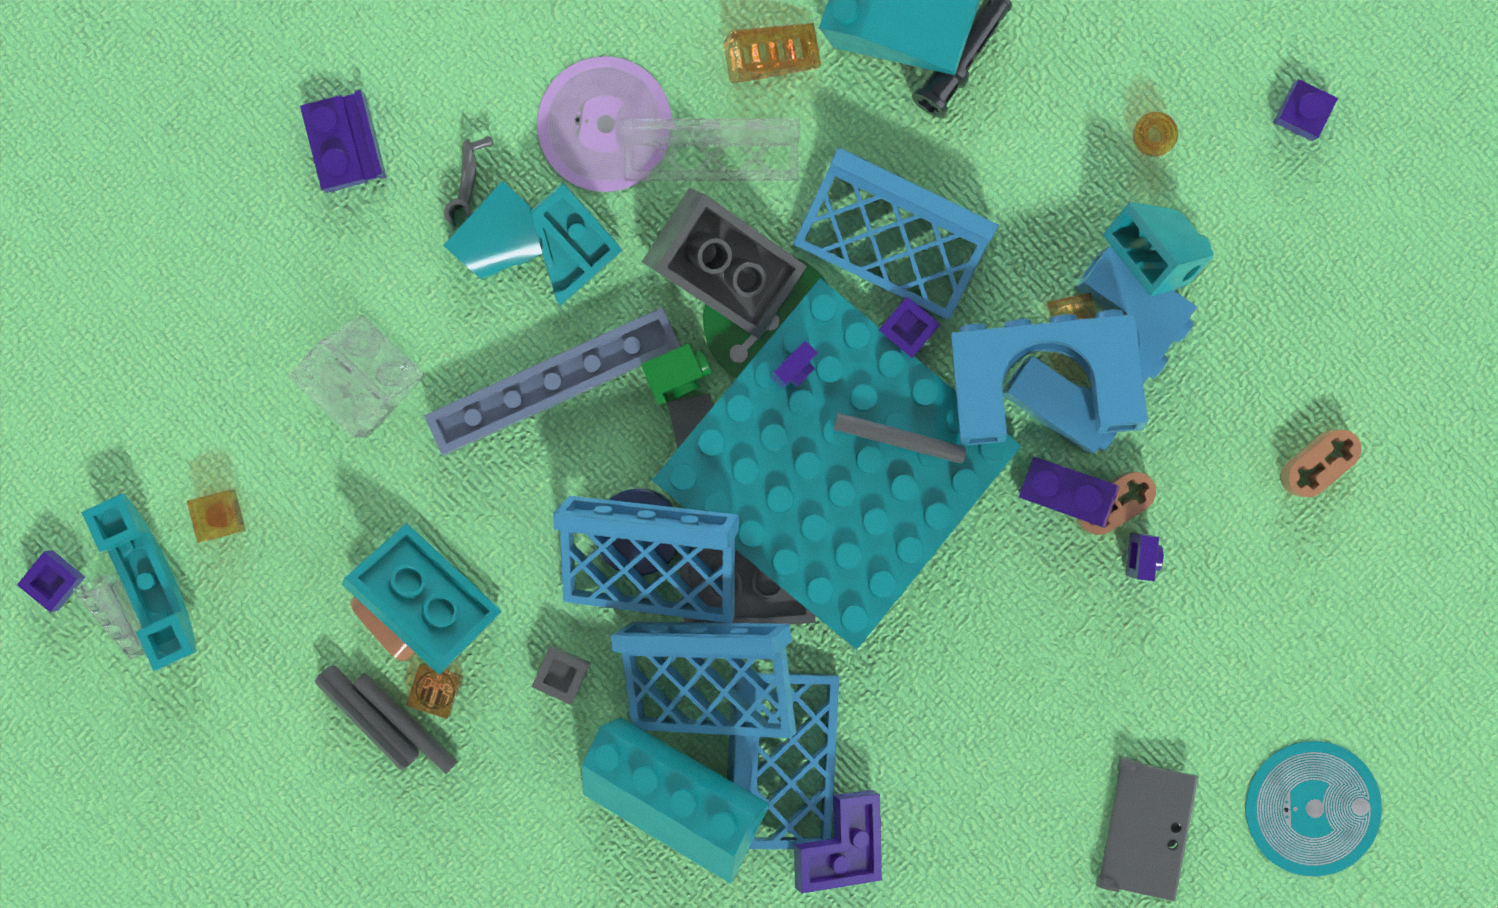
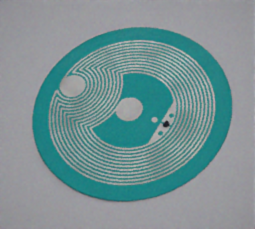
(1313, 808)

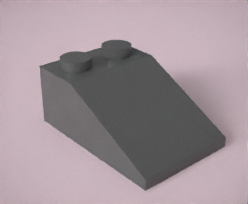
(724, 262)

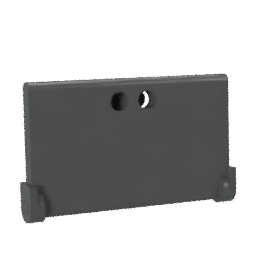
(1142, 824)

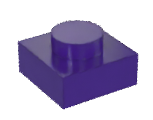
(1305, 110)
(909, 327)
(795, 367)
(1144, 556)
(51, 581)

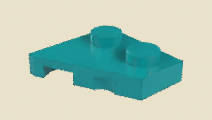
(571, 241)

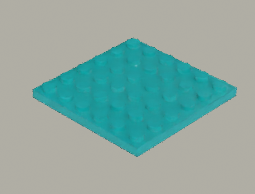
(821, 508)

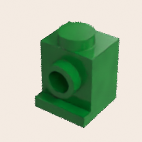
(676, 372)

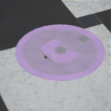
(583, 121)

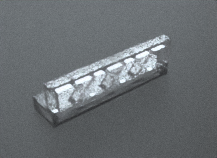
(710, 133)

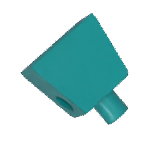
(1158, 246)

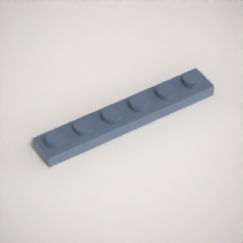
(551, 382)

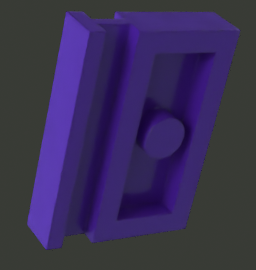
(343, 141)

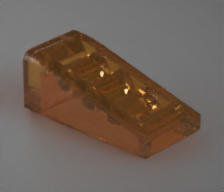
(755, 69)

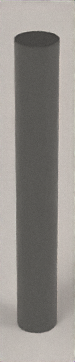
(899, 438)
(405, 723)

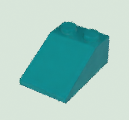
(902, 31)

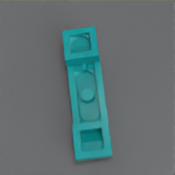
(146, 579)

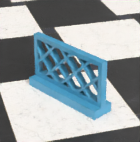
(912, 199)
(651, 524)
(708, 641)
(744, 754)

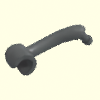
(467, 179)

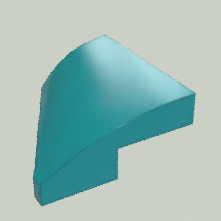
(496, 235)

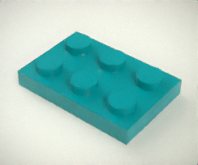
(421, 598)

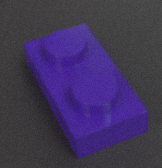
(1069, 492)

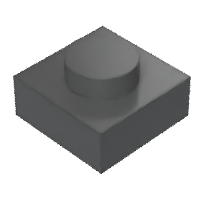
(561, 674)

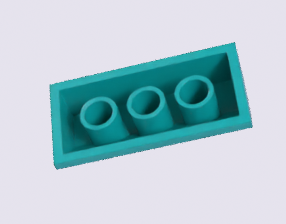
(672, 797)

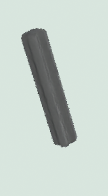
(367, 717)

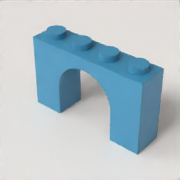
(1101, 345)
(1069, 407)

